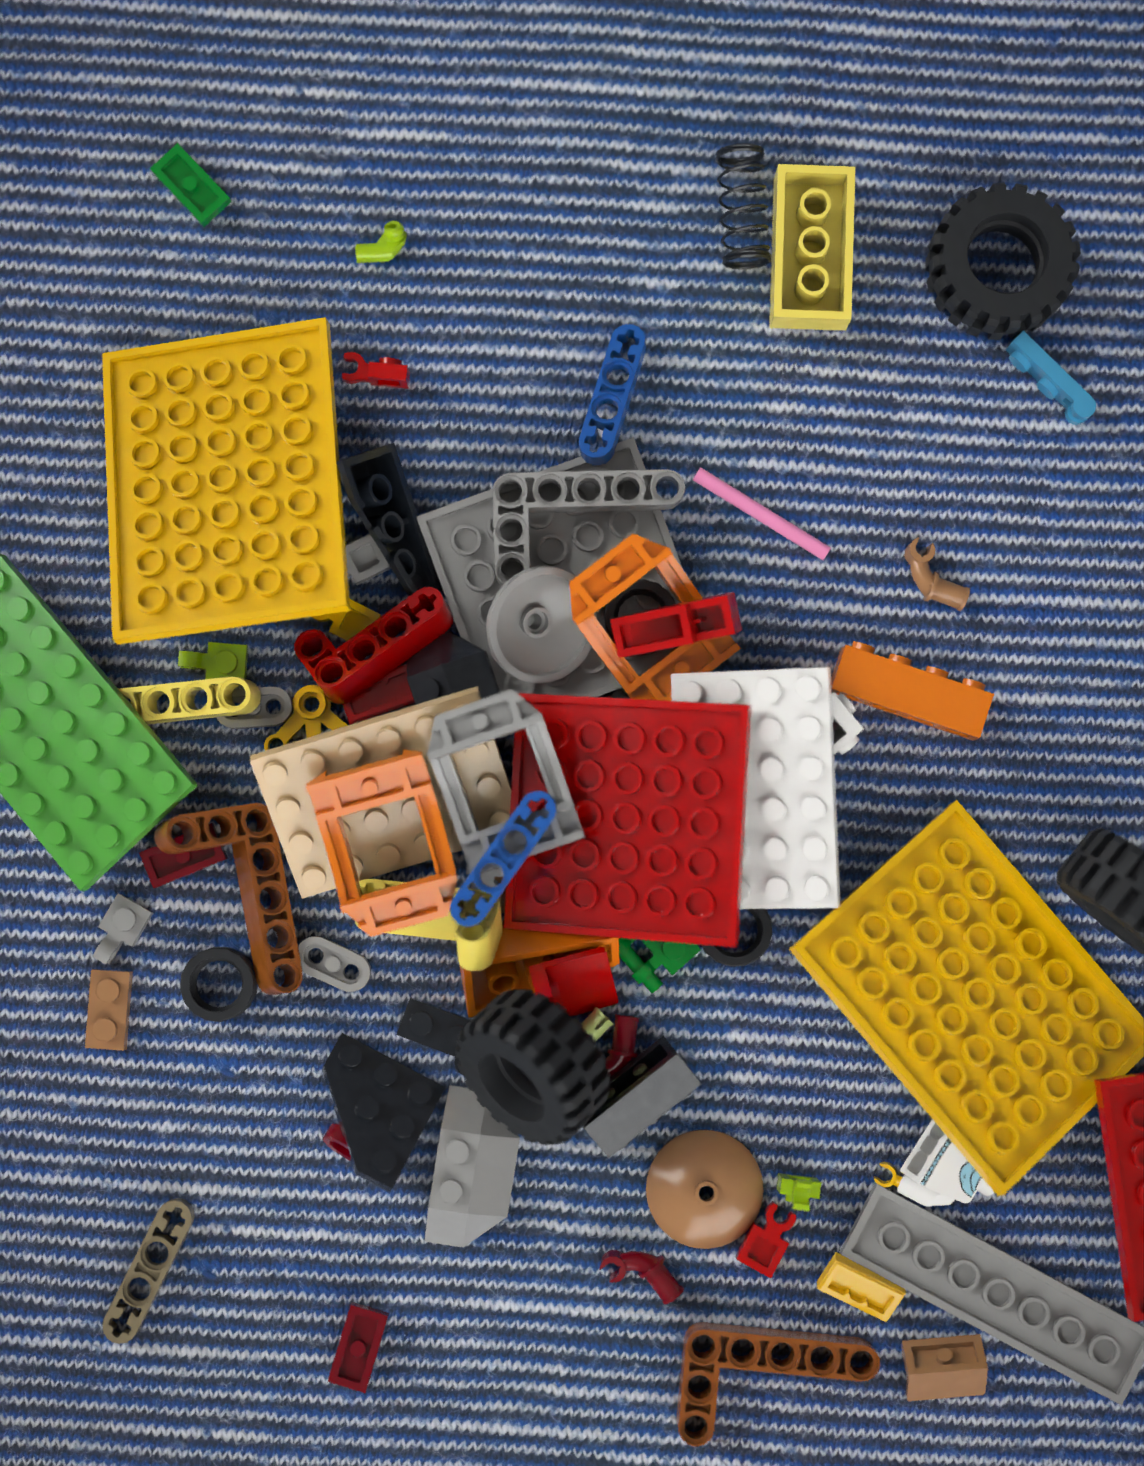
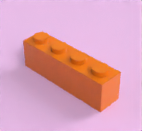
(911, 692)

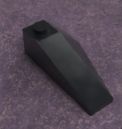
(386, 507)

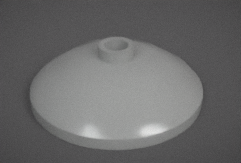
(552, 643)

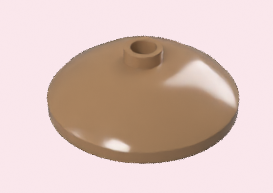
(697, 1161)

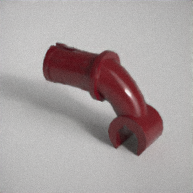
(622, 1043)
(648, 1267)

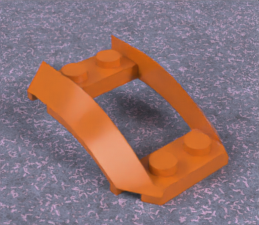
(611, 577)
(368, 788)

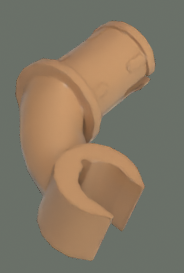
(930, 584)

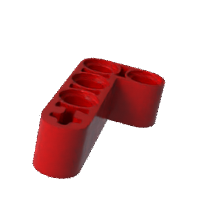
(379, 639)

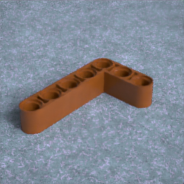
(251, 883)
(759, 1359)

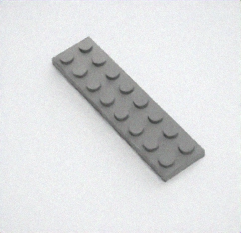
(997, 1293)

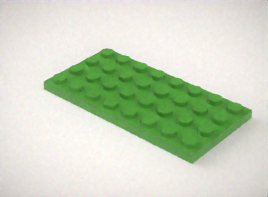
(72, 745)

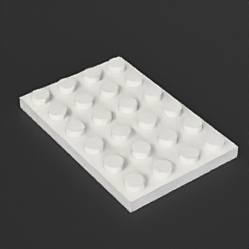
(790, 782)

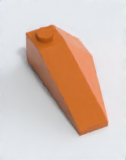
(517, 952)

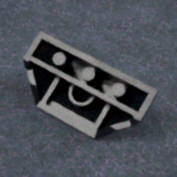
(450, 667)

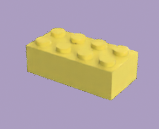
(812, 247)

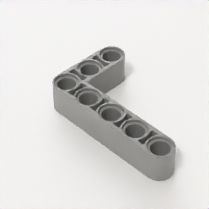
(570, 501)

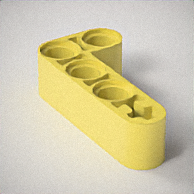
(474, 944)

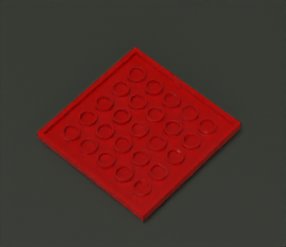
(658, 814)

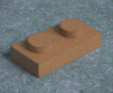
(108, 1009)

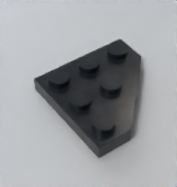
(378, 1108)

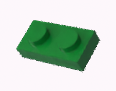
(190, 185)

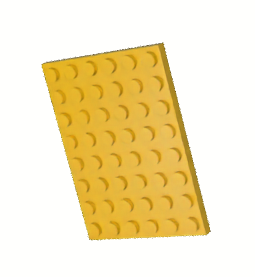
(223, 482)
(974, 996)

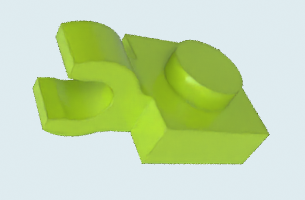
(219, 661)
(798, 1190)

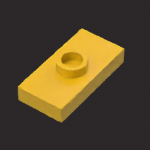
(860, 1287)

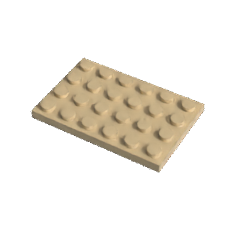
(384, 835)

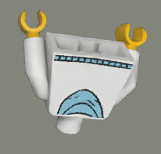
(936, 1172)

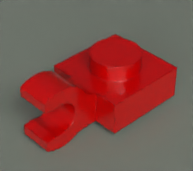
(386, 373)

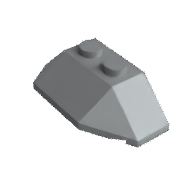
(470, 1172)

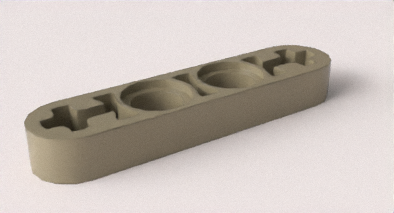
(145, 1268)

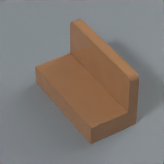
(945, 1367)

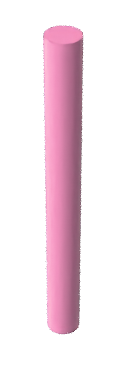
(761, 513)

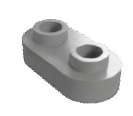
(260, 716)
(332, 967)

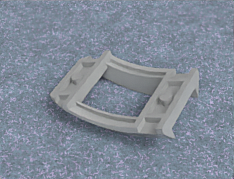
(481, 723)

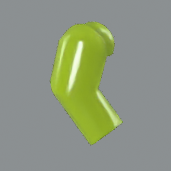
(386, 247)

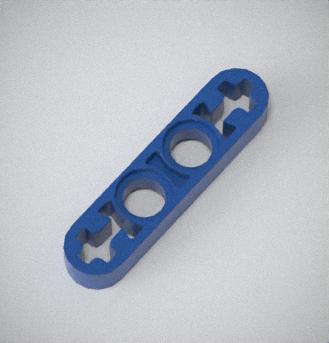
(612, 394)
(507, 861)

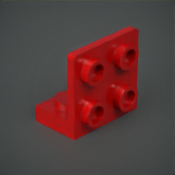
(576, 981)

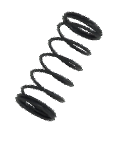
(748, 251)

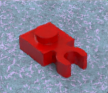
(763, 1245)

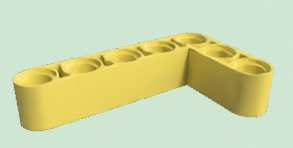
(182, 699)

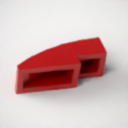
(676, 625)

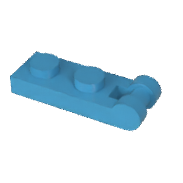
(1051, 378)

